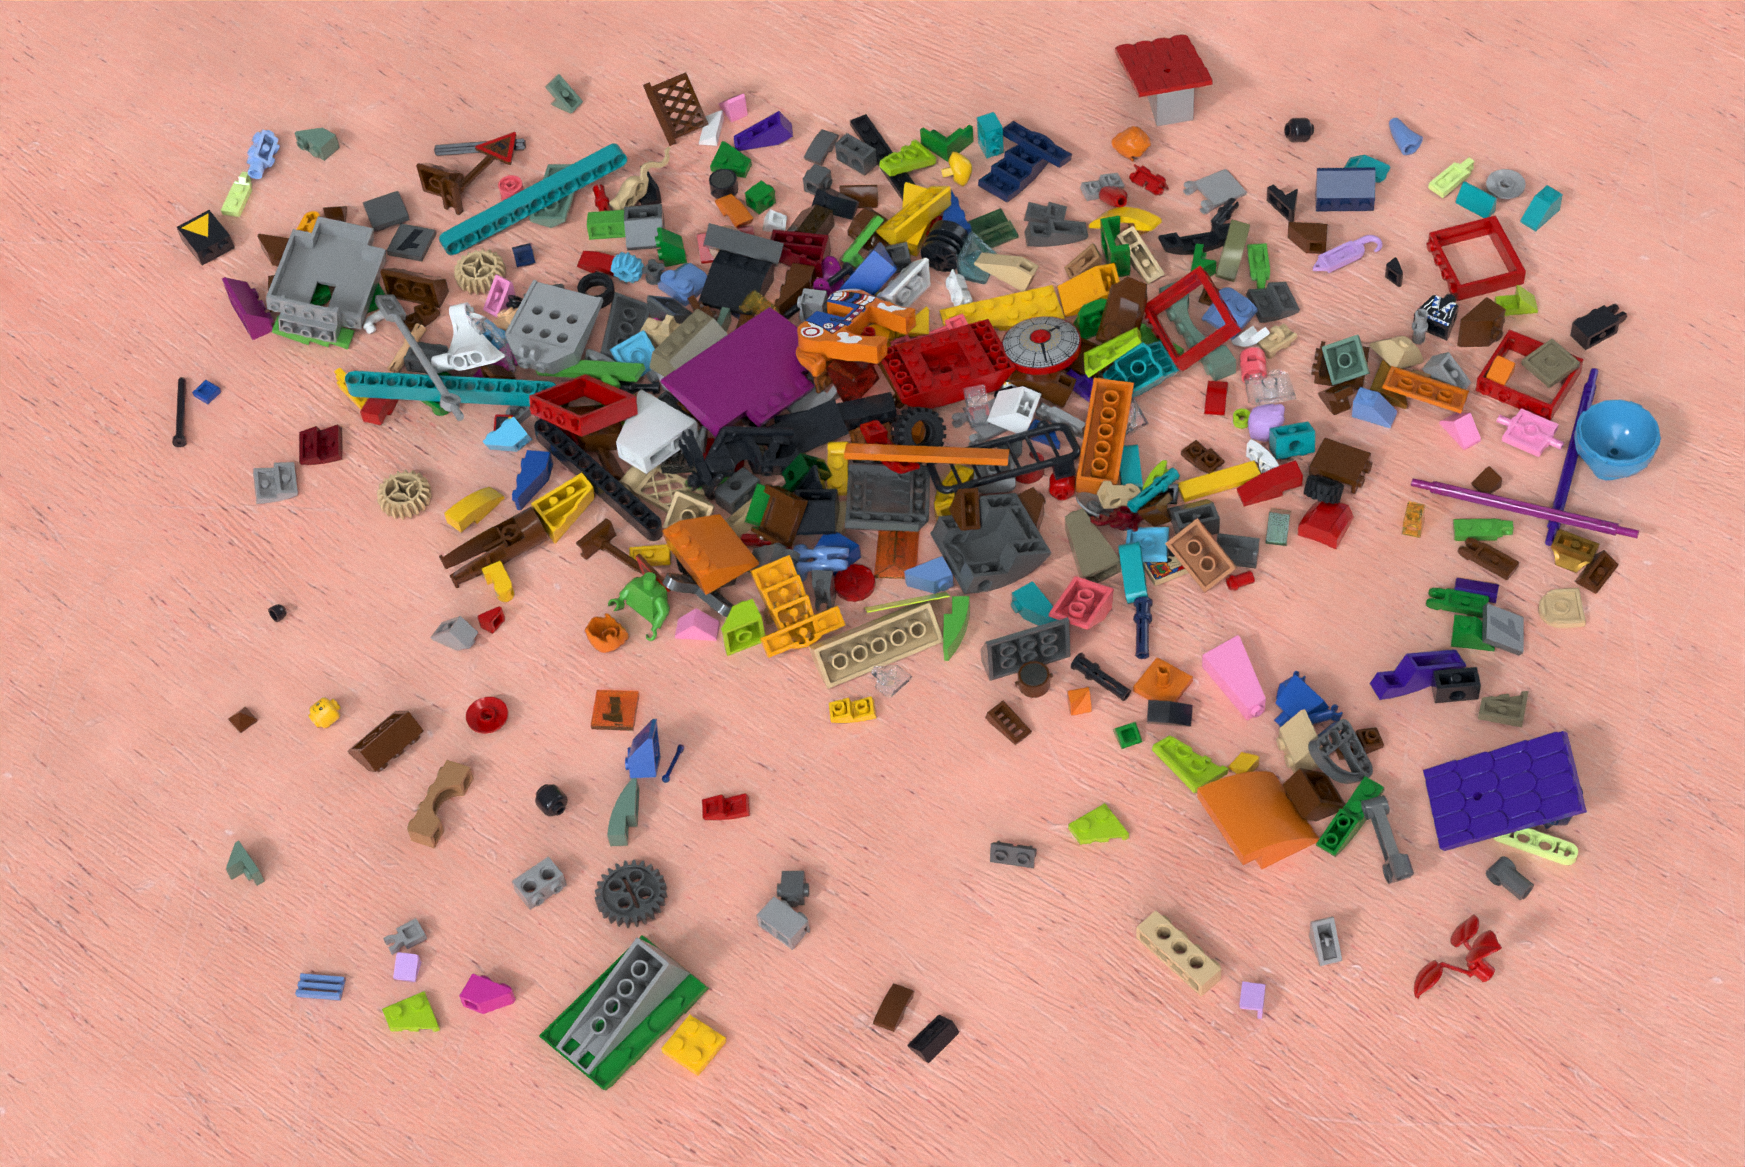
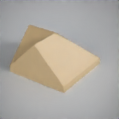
(687, 506)

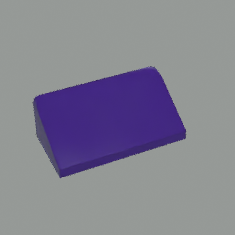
(1478, 587)

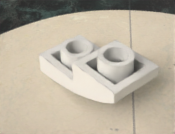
(1260, 455)

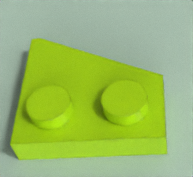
(1097, 826)
(411, 1014)

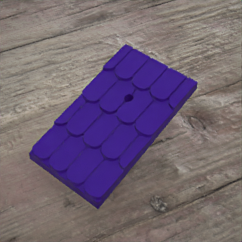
(1504, 790)

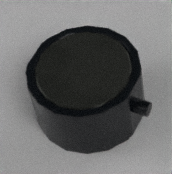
(723, 183)

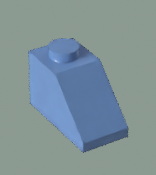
(1373, 408)
(930, 576)

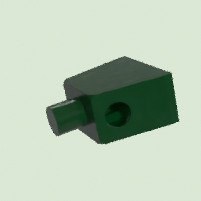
(799, 468)

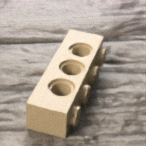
(1199, 979)

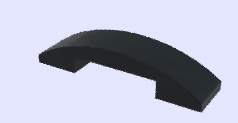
(1186, 244)

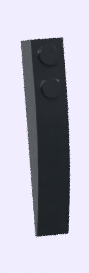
(860, 411)

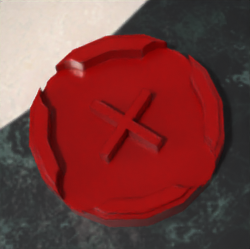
(854, 583)

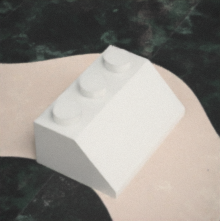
(908, 284)

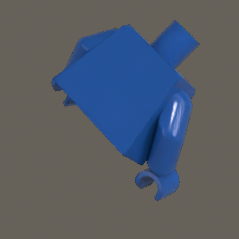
(1296, 695)

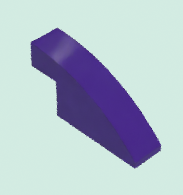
(1414, 673)

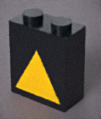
(205, 237)

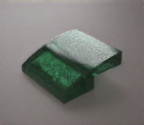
(993, 228)

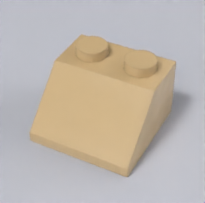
(1294, 742)

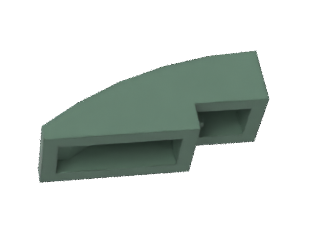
(624, 814)

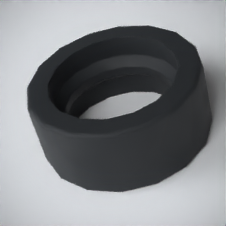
(598, 279)

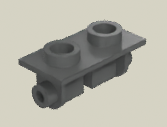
(1012, 855)

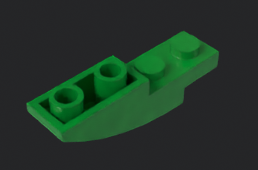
(1349, 819)

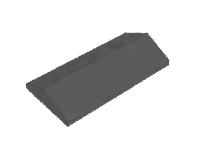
(742, 244)
(624, 321)

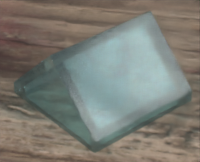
(970, 252)

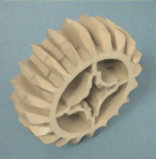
(478, 271)
(404, 494)

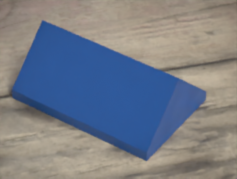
(872, 271)

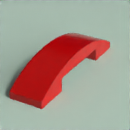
(876, 433)

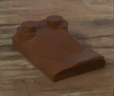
(1123, 309)

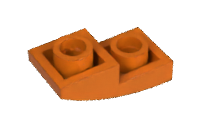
(734, 209)

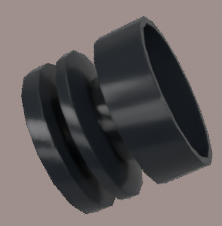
(944, 245)

